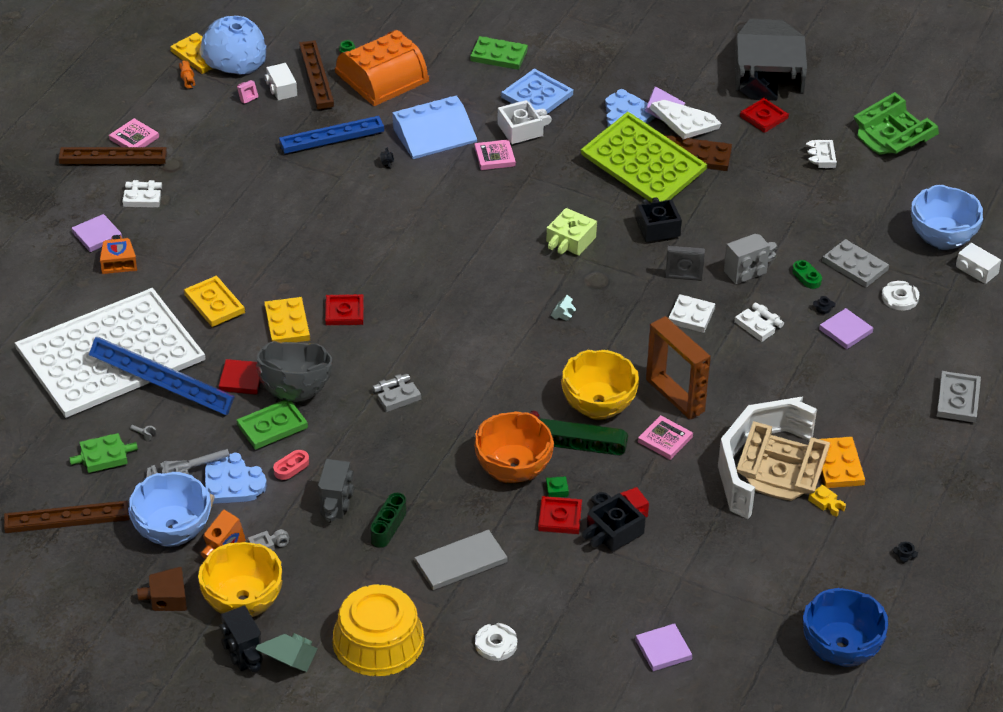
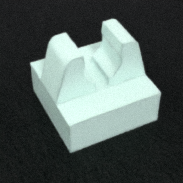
(564, 309)

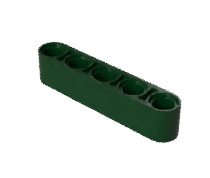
(587, 437)

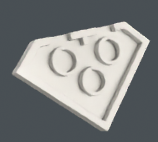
(684, 119)

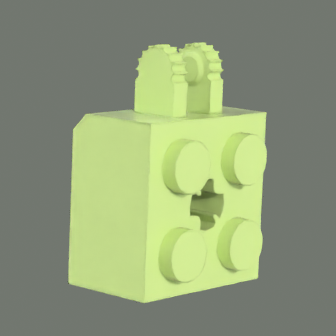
(571, 232)

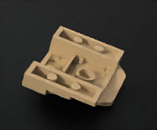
(781, 465)

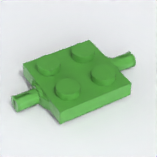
(103, 453)

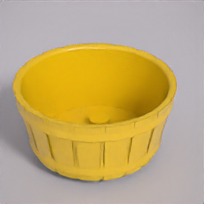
(378, 631)

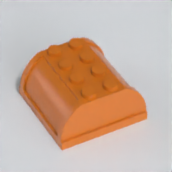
(383, 68)

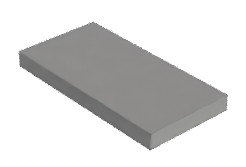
(461, 559)

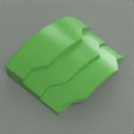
(891, 128)

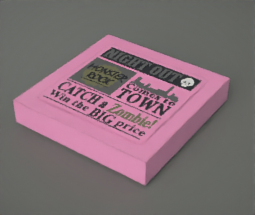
(134, 135)
(495, 154)
(665, 437)

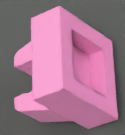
(247, 91)

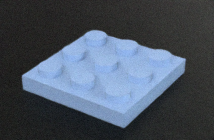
(539, 90)

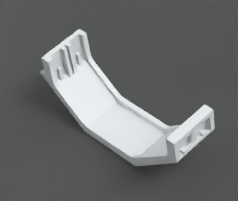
(782, 415)

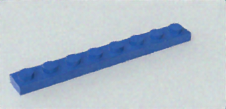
(161, 375)

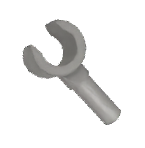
(147, 431)

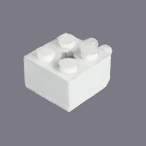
(522, 121)

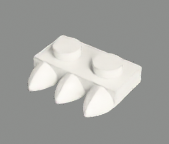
(822, 153)

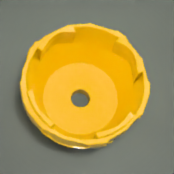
(601, 377)
(241, 571)

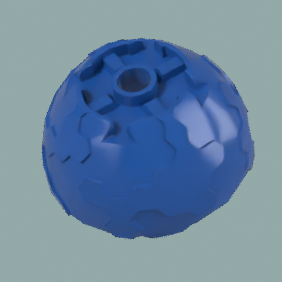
(845, 618)

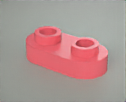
(289, 465)

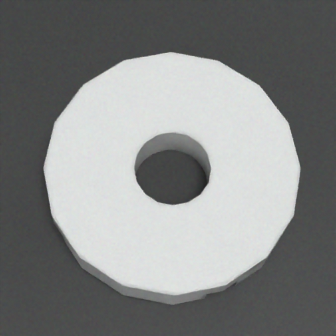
(906, 302)
(493, 651)

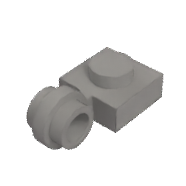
(279, 538)

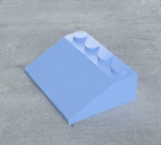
(433, 127)

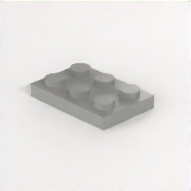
(855, 263)
(958, 396)

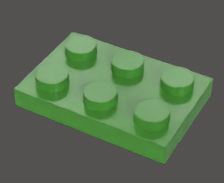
(499, 53)
(272, 423)

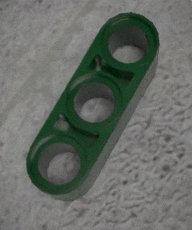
(388, 520)

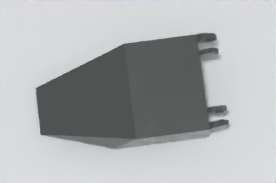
(770, 48)

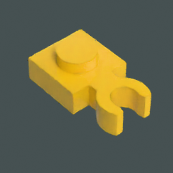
(826, 499)

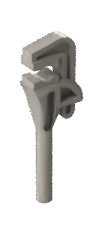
(184, 465)

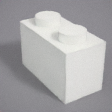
(281, 81)
(978, 263)

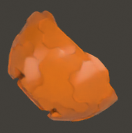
(513, 439)

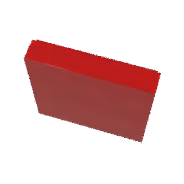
(764, 115)
(344, 309)
(240, 377)
(560, 515)

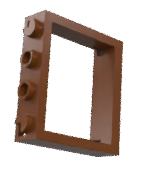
(665, 333)

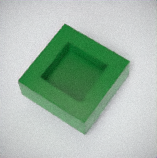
(557, 487)

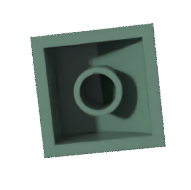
(291, 650)

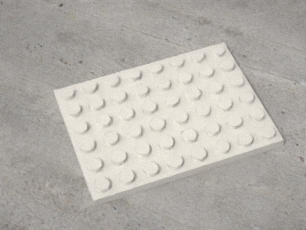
(82, 381)

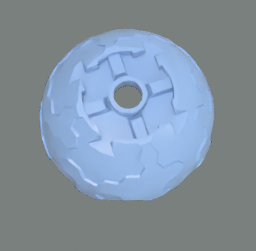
(233, 45)
(946, 216)
(167, 501)

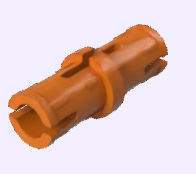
(187, 74)

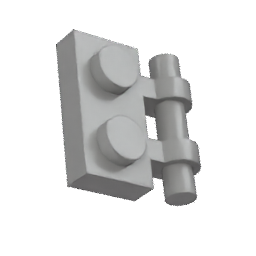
(399, 396)

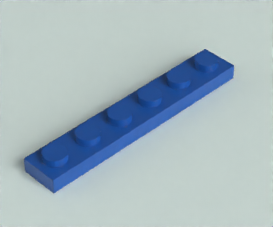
(331, 134)

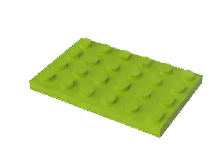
(643, 158)

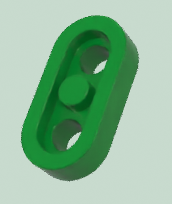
(807, 274)

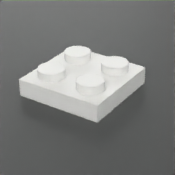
(692, 313)

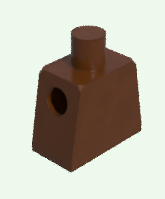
(165, 591)

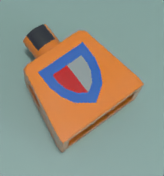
(117, 255)
(222, 531)

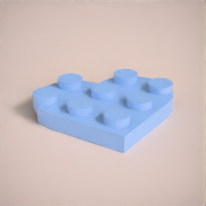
(621, 102)
(233, 481)

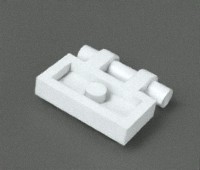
(142, 198)
(755, 325)

